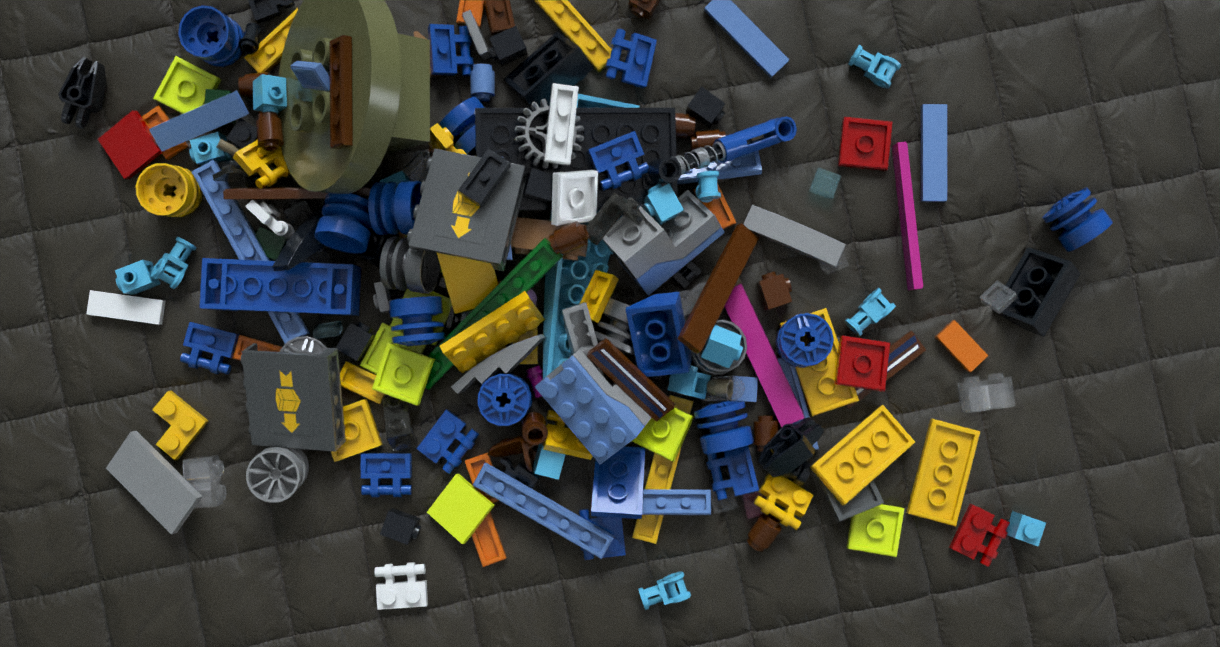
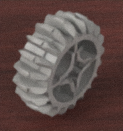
(537, 132)

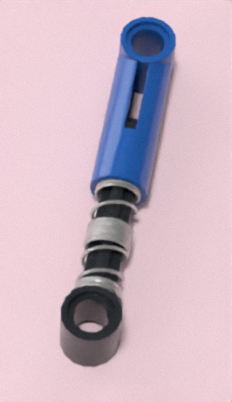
(724, 149)

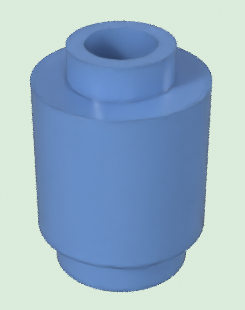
(482, 82)

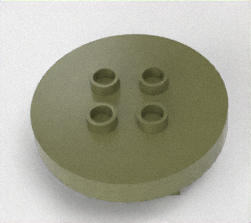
(387, 94)

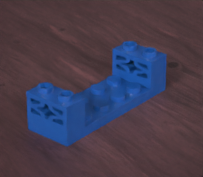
(257, 287)

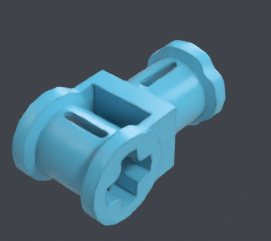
(875, 66)
(707, 188)
(173, 263)
(872, 310)
(665, 591)

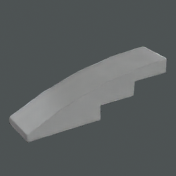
(794, 236)
(580, 329)
(505, 360)

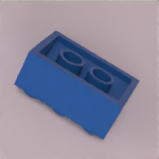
(654, 335)

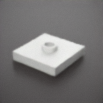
(574, 197)

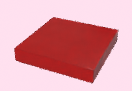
(865, 143)
(130, 145)
(862, 363)

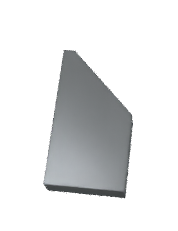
(476, 35)

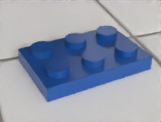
(619, 485)

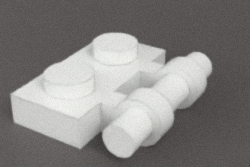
(270, 216)
(401, 594)

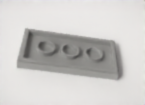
(154, 482)

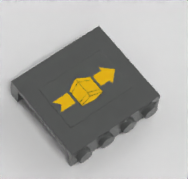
(456, 225)
(294, 399)

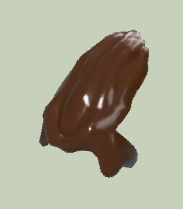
(514, 446)

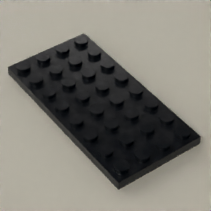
(652, 126)

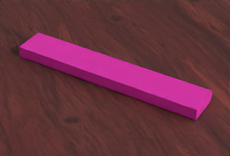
(907, 216)
(763, 358)

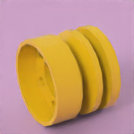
(156, 186)

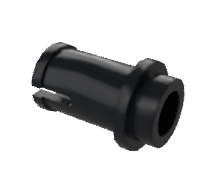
(249, 42)

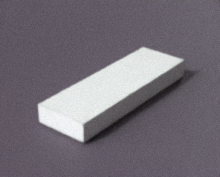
(561, 124)
(126, 307)

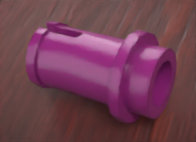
(535, 376)

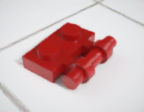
(972, 532)

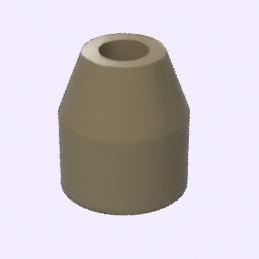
(720, 388)

